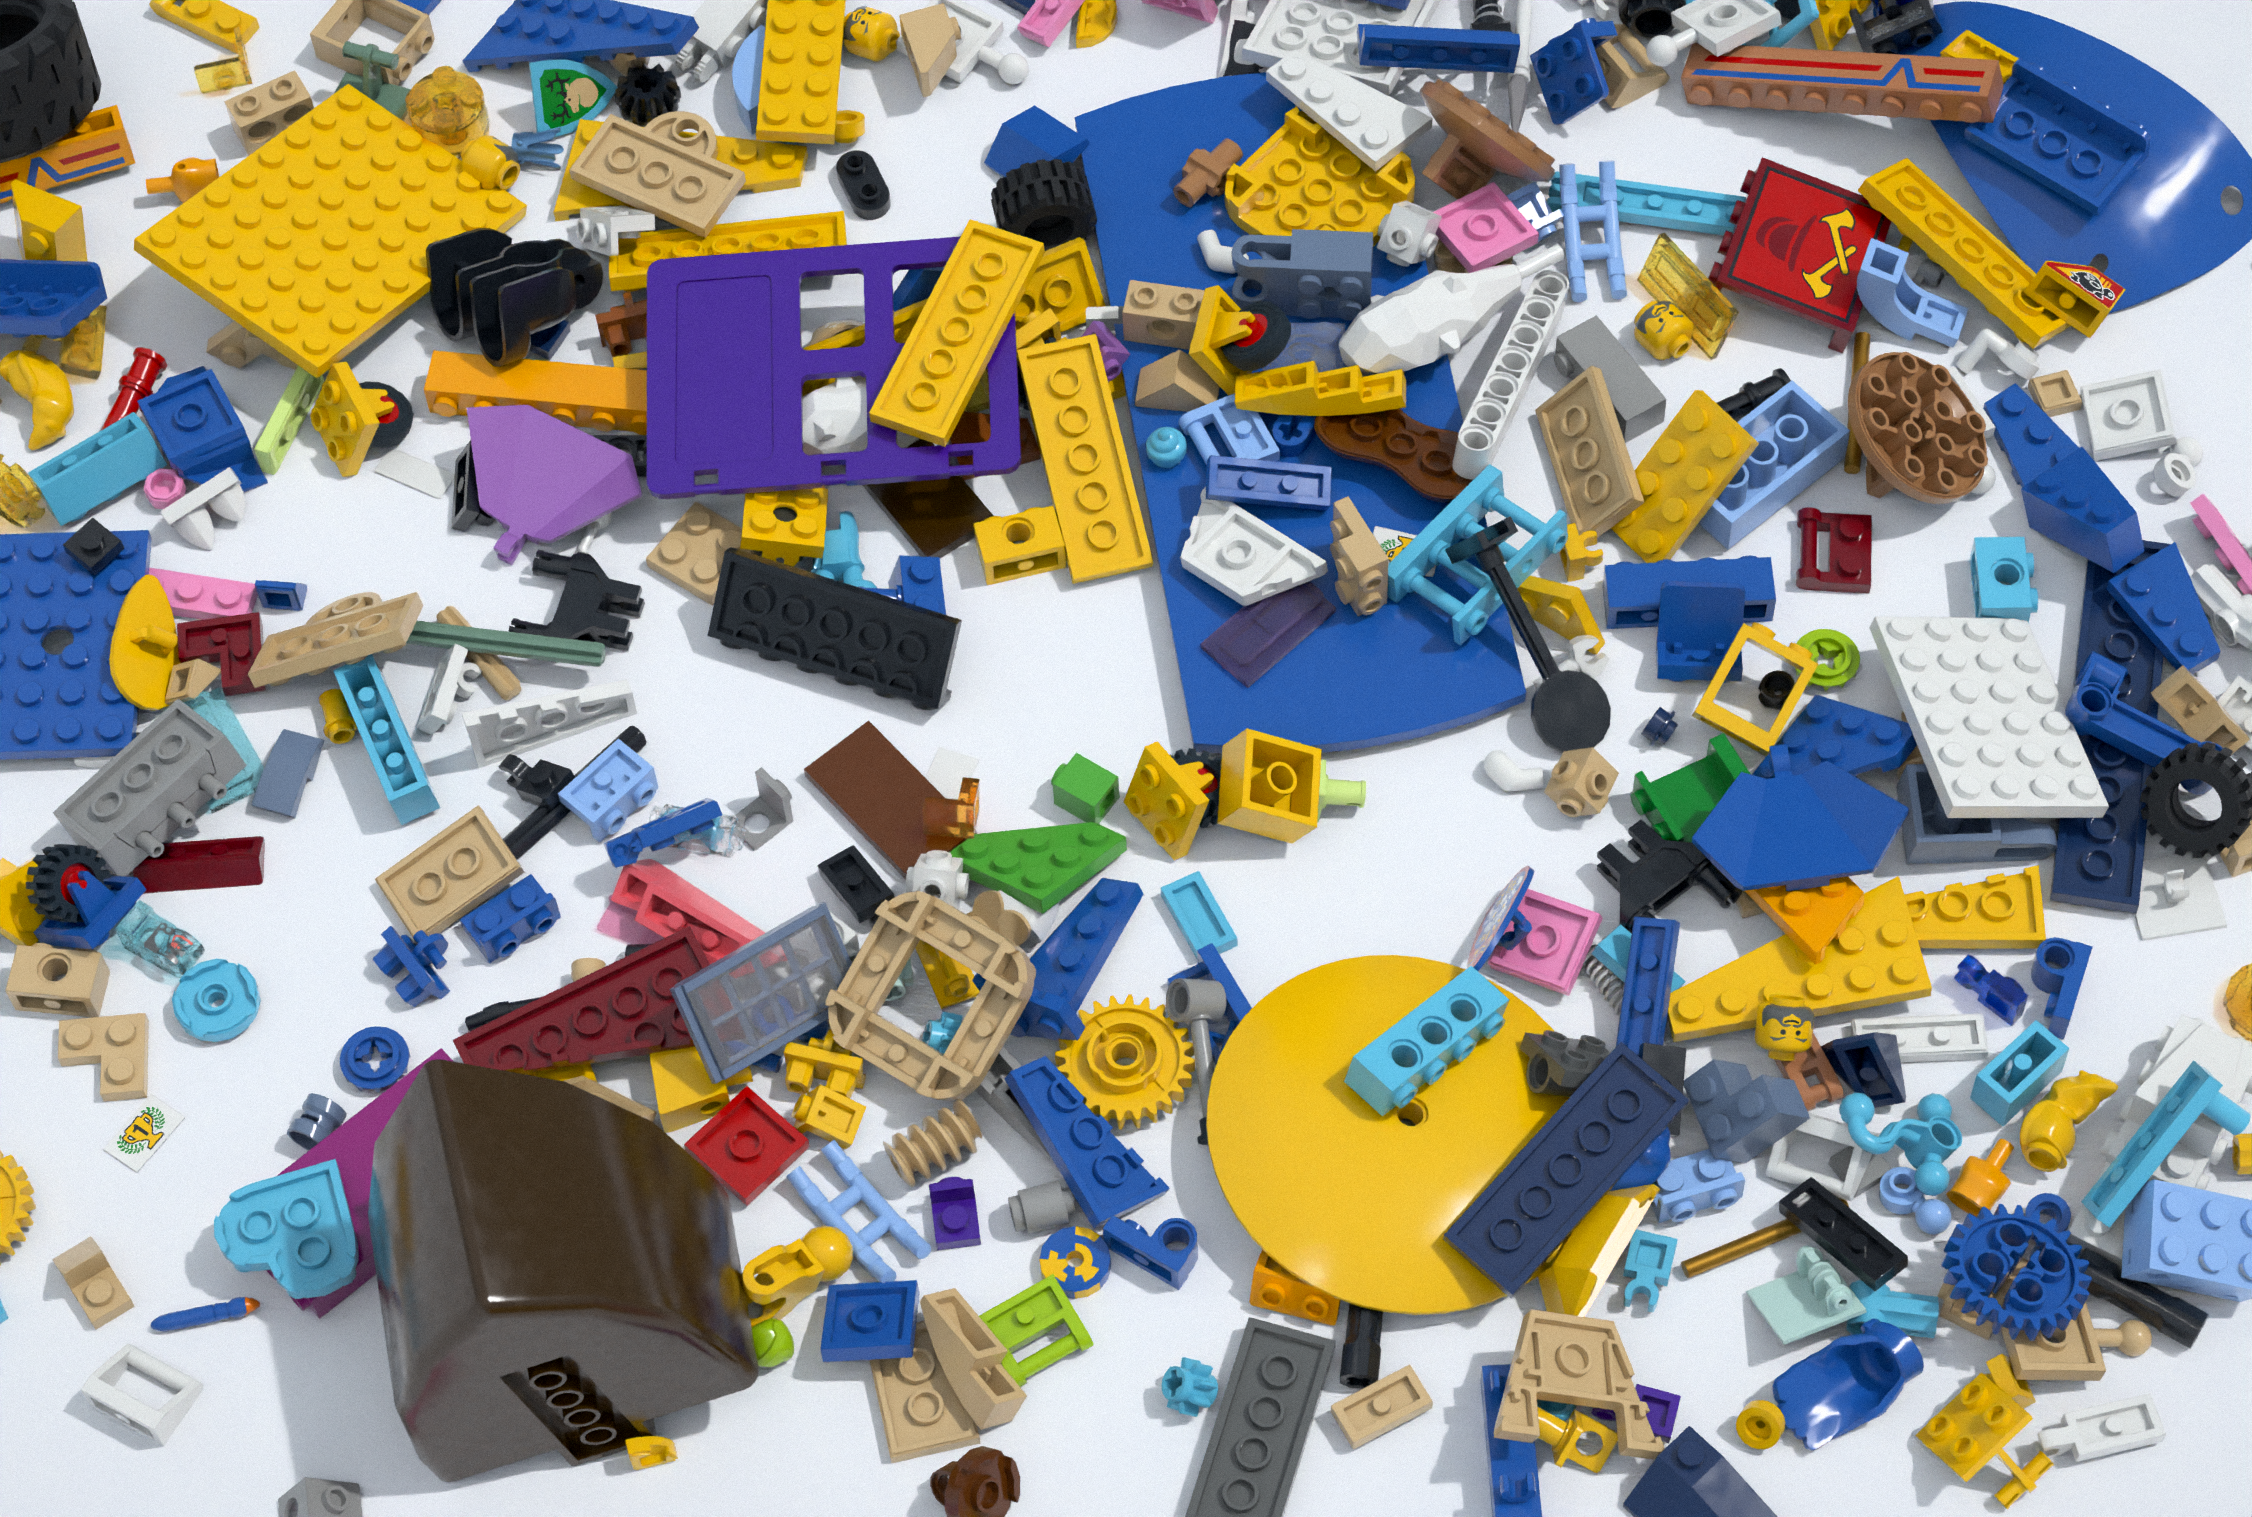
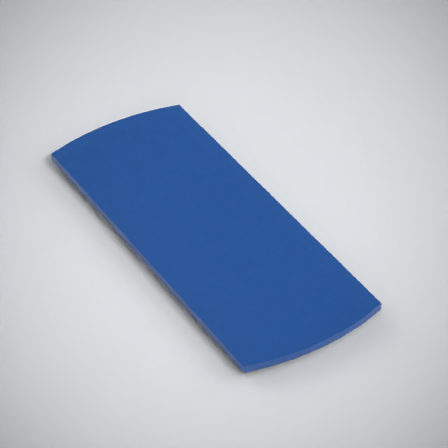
(1355, 675)

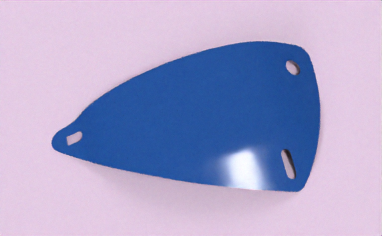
(2167, 215)

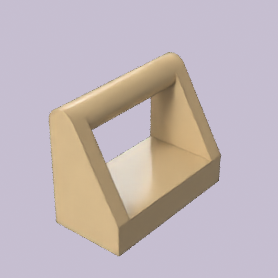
(1622, 80)

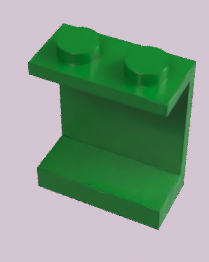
(1686, 797)

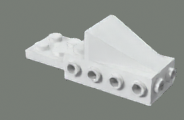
(2202, 1144)

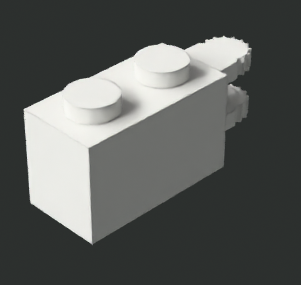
(720, 34)

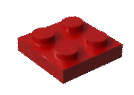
(747, 1145)

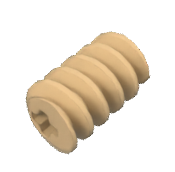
(933, 1142)

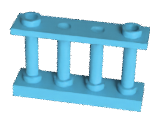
(1459, 522)

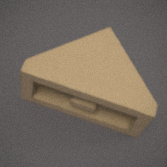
(1175, 384)

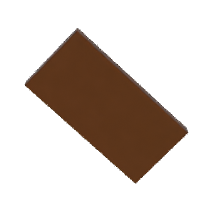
(879, 796)

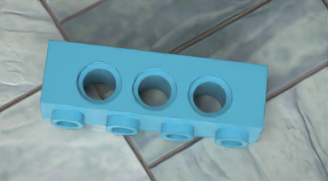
(386, 739)
(1427, 1041)

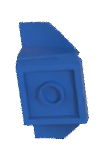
(200, 429)

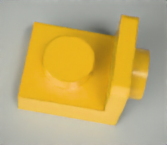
(828, 1115)

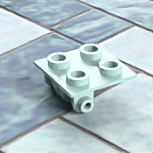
(1806, 1298)

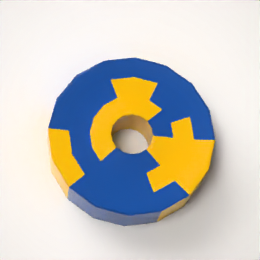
(1081, 1244)

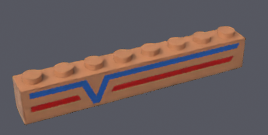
(1845, 82)

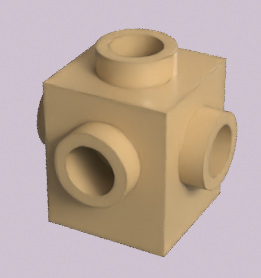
(1581, 782)

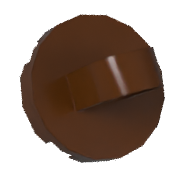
(978, 1484)

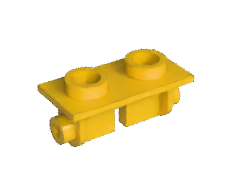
(948, 977)

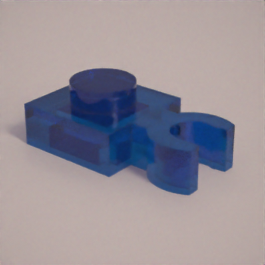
(1997, 993)

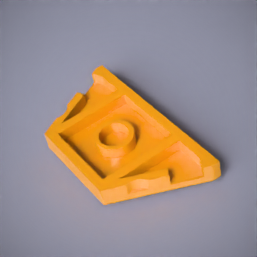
(1812, 914)

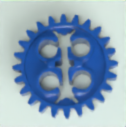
(1996, 1247)

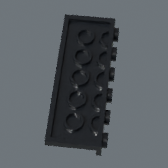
(834, 629)

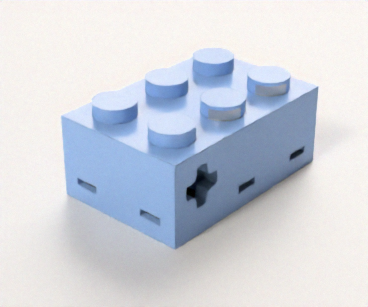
(2189, 1240)

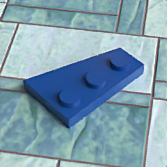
(2026, 434)
(2167, 609)

